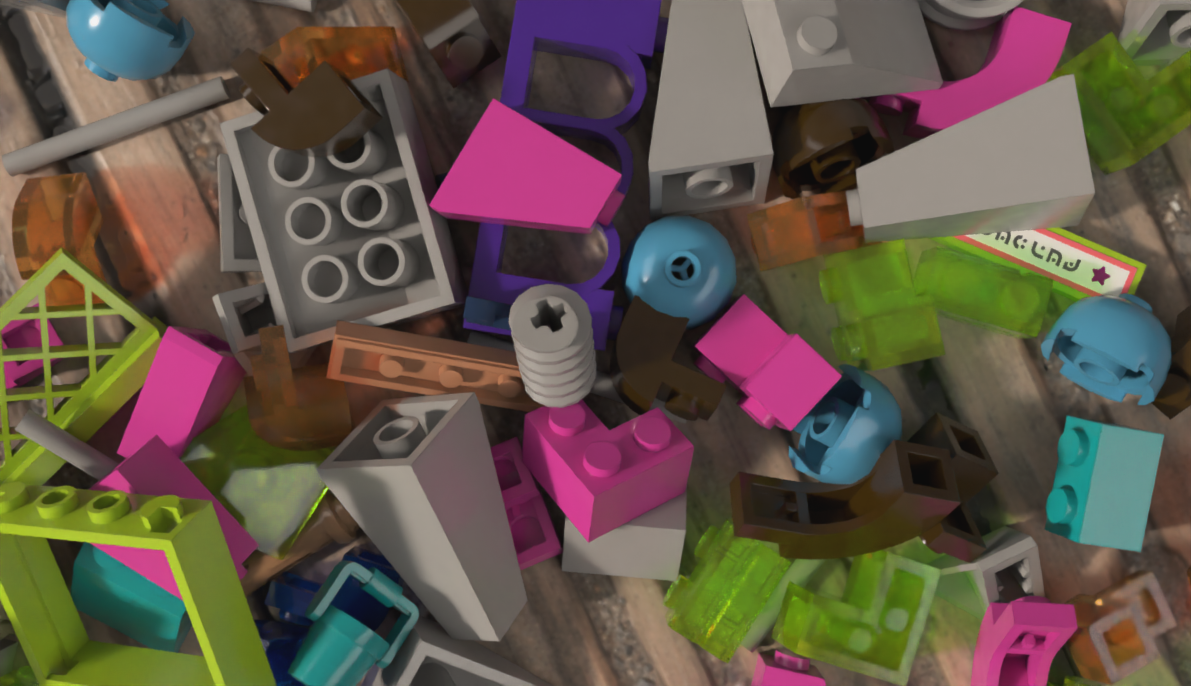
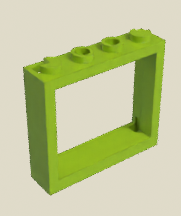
(200, 562)

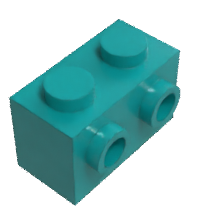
(1103, 483)

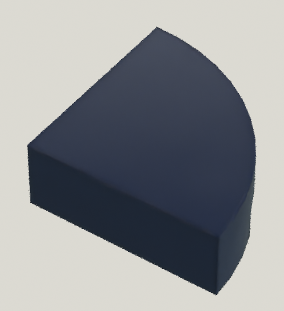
(487, 313)

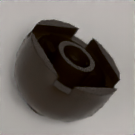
(826, 144)

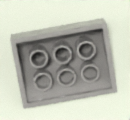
(840, 49)
(348, 228)

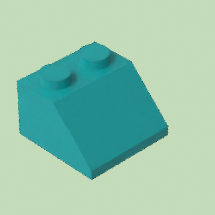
(128, 601)

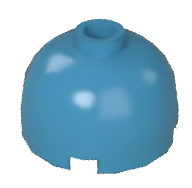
(127, 37)
(648, 269)
(1111, 347)
(847, 429)

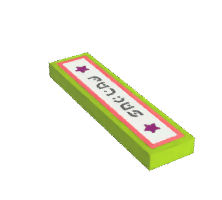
(1074, 263)

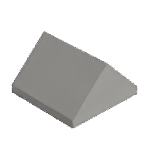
(638, 549)

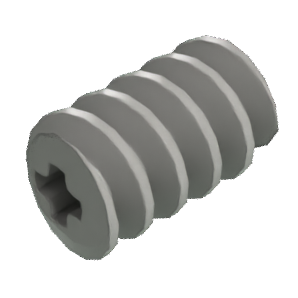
(553, 344)

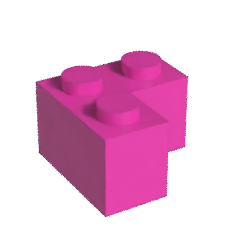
(771, 370)
(602, 473)

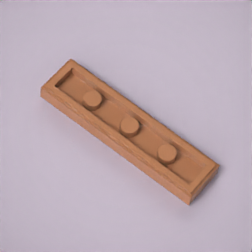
(427, 365)

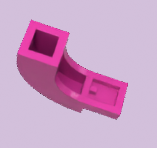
(1018, 59)
(1020, 641)

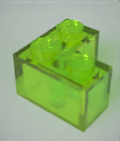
(1121, 108)
(878, 308)
(872, 624)

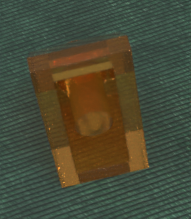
(350, 49)
(804, 231)

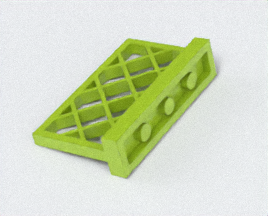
(99, 394)

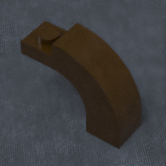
(894, 503)

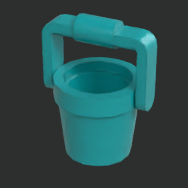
(342, 648)

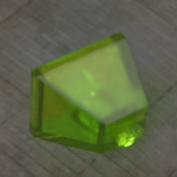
(259, 484)

